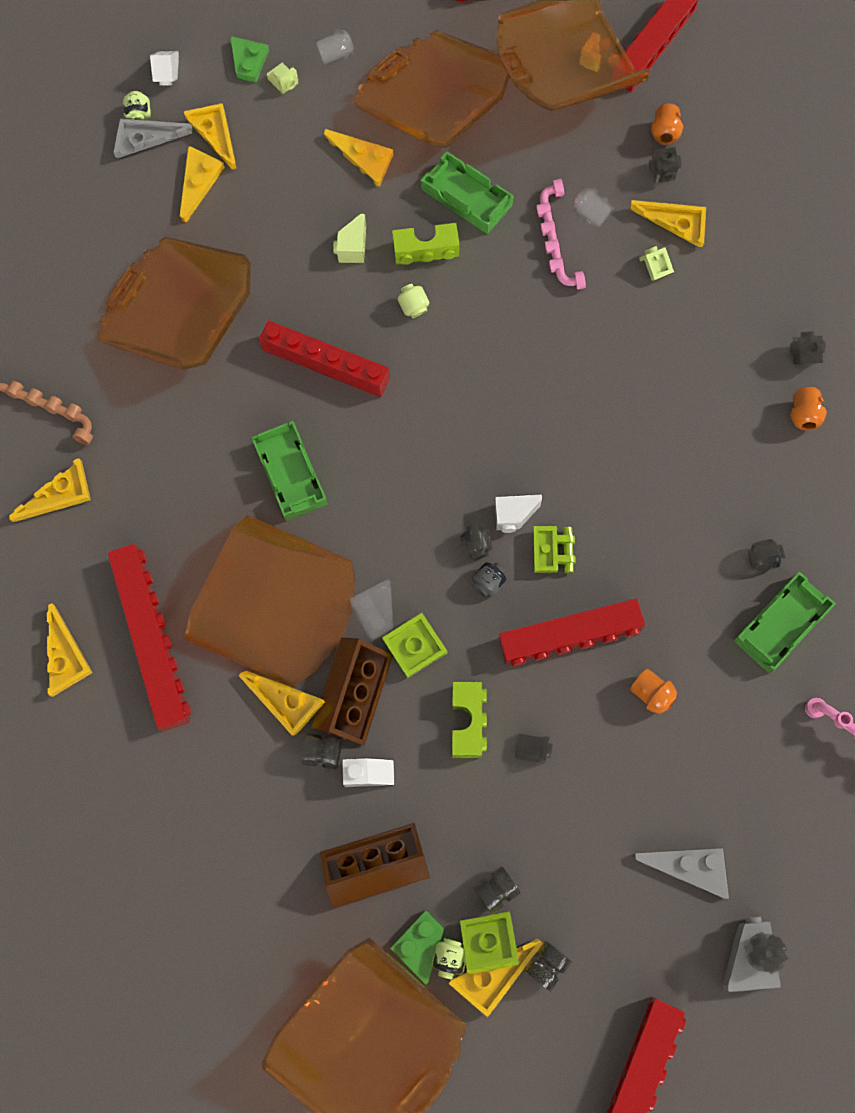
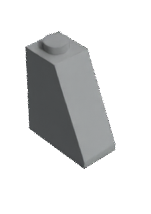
(739, 972)

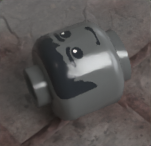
(489, 579)

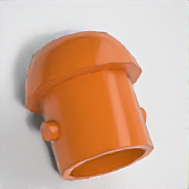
(667, 124)
(808, 409)
(654, 692)

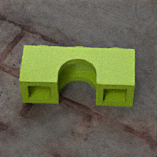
(410, 249)
(469, 742)

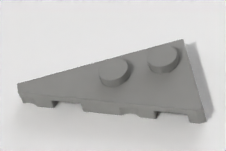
(142, 134)
(698, 867)

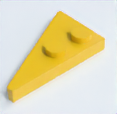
(199, 177)
(681, 220)
(66, 661)
(489, 987)

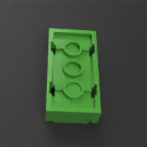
(467, 192)
(289, 470)
(784, 622)

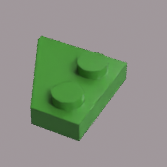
(248, 58)
(418, 945)

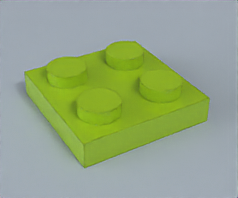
(414, 645)
(489, 943)

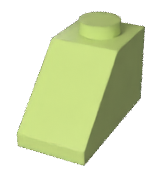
(351, 241)

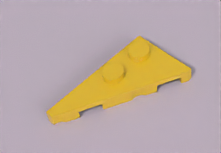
(213, 127)
(367, 156)
(61, 492)
(287, 704)

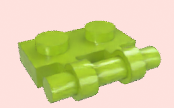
(546, 553)

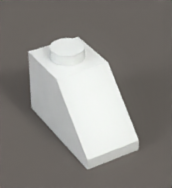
(164, 67)
(514, 511)
(368, 772)

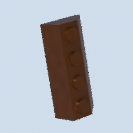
(352, 690)
(373, 865)

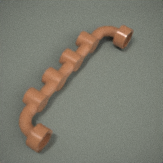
(52, 405)

